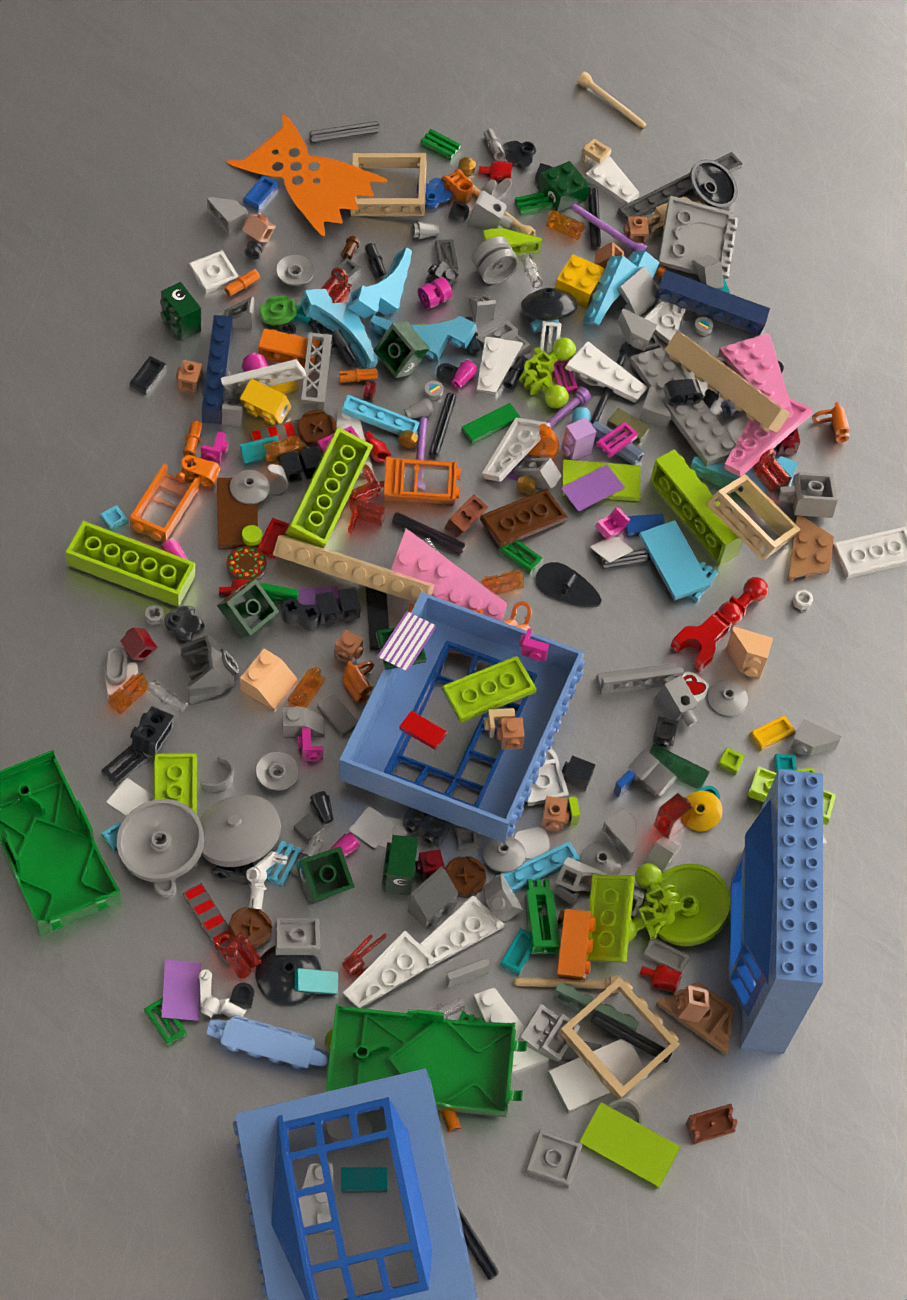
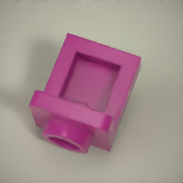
(215, 453)
(613, 523)
(533, 649)
(309, 752)

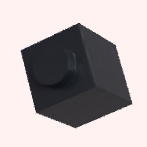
(578, 772)

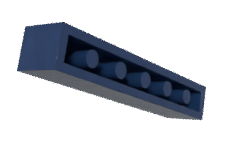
(712, 302)
(217, 368)

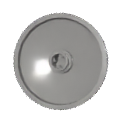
(239, 830)
(160, 840)

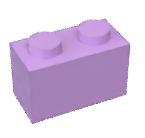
(578, 439)

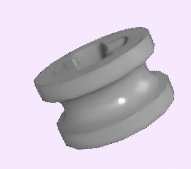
(157, 620)

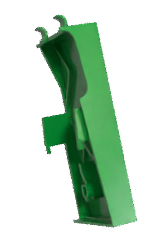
(51, 845)
(464, 1059)

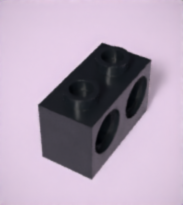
(152, 731)
(423, 827)

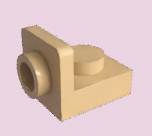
(595, 151)
(494, 719)

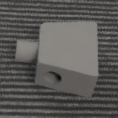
(489, 213)
(678, 701)

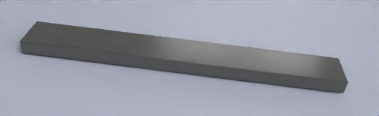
(678, 188)

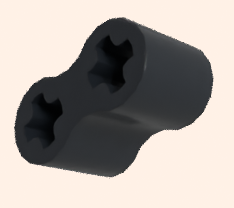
(297, 613)

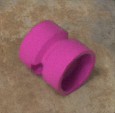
(435, 293)

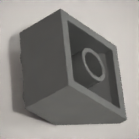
(433, 899)

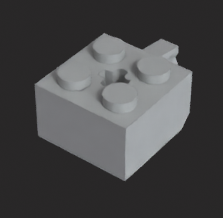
(811, 494)

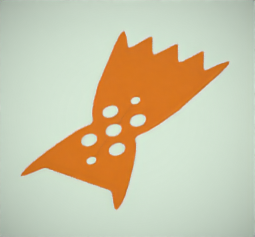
(318, 201)

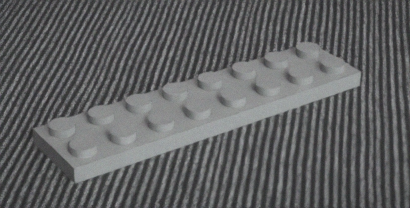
(694, 421)

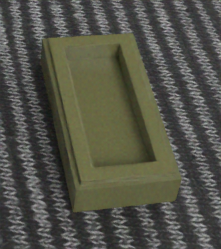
(621, 416)

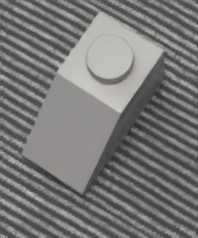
(227, 213)
(636, 329)
(541, 470)
(300, 717)
(814, 739)
(621, 832)
(501, 899)

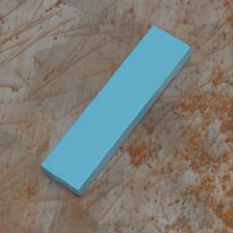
(378, 416)
(540, 866)

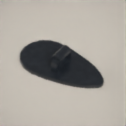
(566, 585)

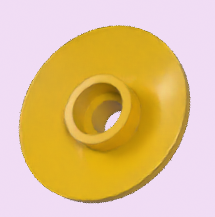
(709, 817)

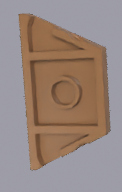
(810, 550)
(714, 1026)

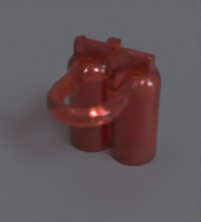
(337, 288)
(770, 471)
(369, 490)
(367, 512)
(239, 954)

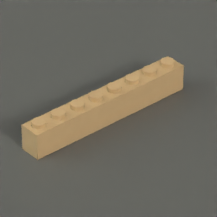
(727, 382)
(351, 568)

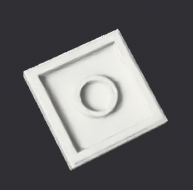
(213, 272)

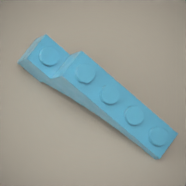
(615, 274)
(387, 293)
(337, 316)
(436, 336)
(719, 476)

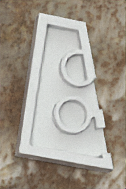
(612, 181)
(667, 318)
(495, 363)
(315, 1207)

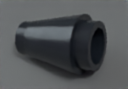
(322, 806)

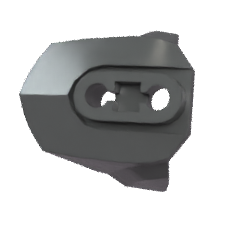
(215, 675)

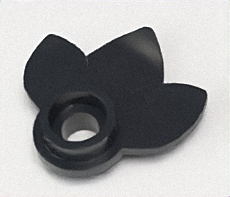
(520, 153)
(185, 624)

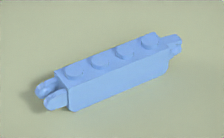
(268, 1041)

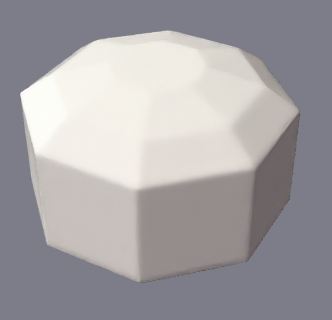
(802, 599)

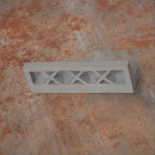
(323, 373)
(637, 678)

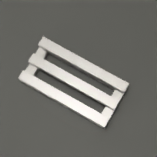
(551, 324)

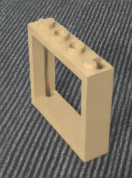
(392, 206)
(744, 526)
(590, 1057)

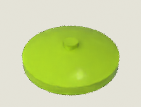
(704, 904)

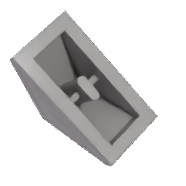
(709, 271)
(483, 308)
(242, 314)
(655, 410)
(232, 412)
(662, 853)

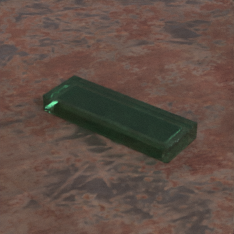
(683, 769)

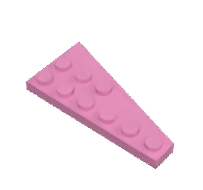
(757, 363)
(757, 440)
(451, 583)

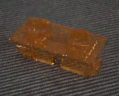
(565, 224)
(283, 446)
(506, 582)
(307, 688)
(132, 691)

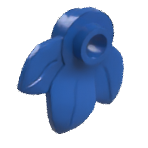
(435, 193)

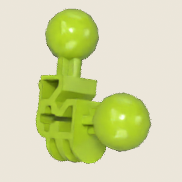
(539, 369)
(649, 877)

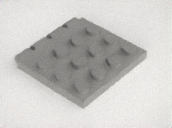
(694, 232)

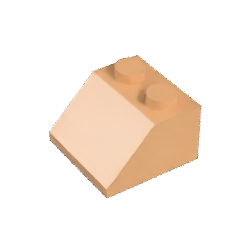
(748, 651)
(267, 680)

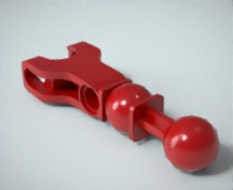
(710, 632)

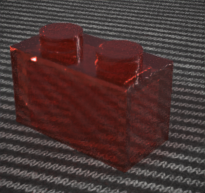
(673, 816)

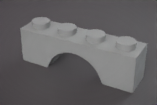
(578, 877)

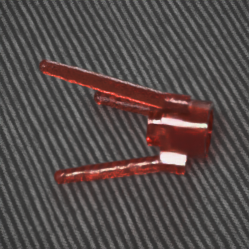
(354, 962)

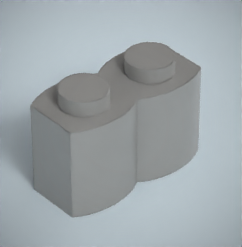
(652, 773)

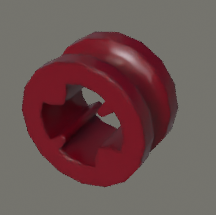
(370, 390)

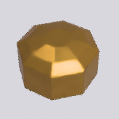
(467, 165)
(408, 439)
(526, 484)

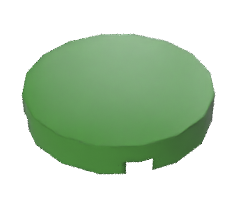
(278, 310)

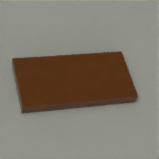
(232, 516)
(523, 518)

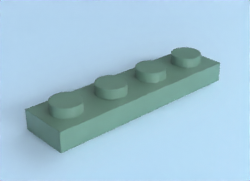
(568, 995)

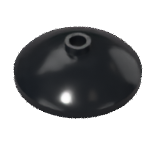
(713, 184)
(549, 304)
(278, 983)

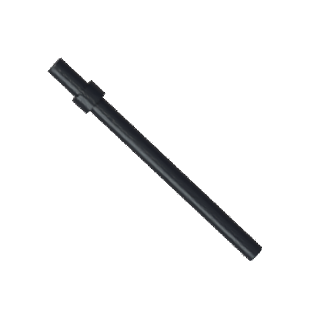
(624, 352)

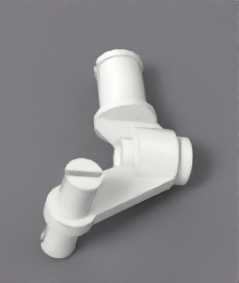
(258, 875)
(210, 1004)

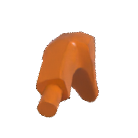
(547, 446)

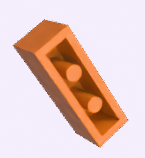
(285, 347)
(576, 944)

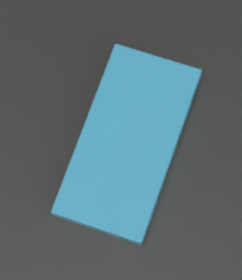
(674, 560)

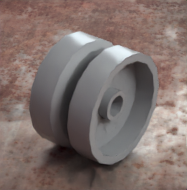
(495, 260)

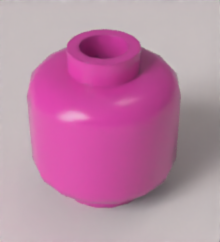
(253, 361)

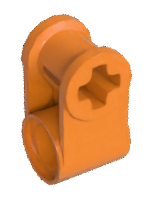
(459, 186)
(204, 470)

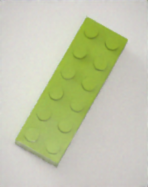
(329, 488)
(688, 499)
(130, 563)

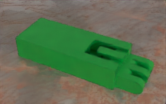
(542, 928)

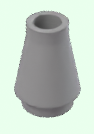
(423, 230)
(419, 409)

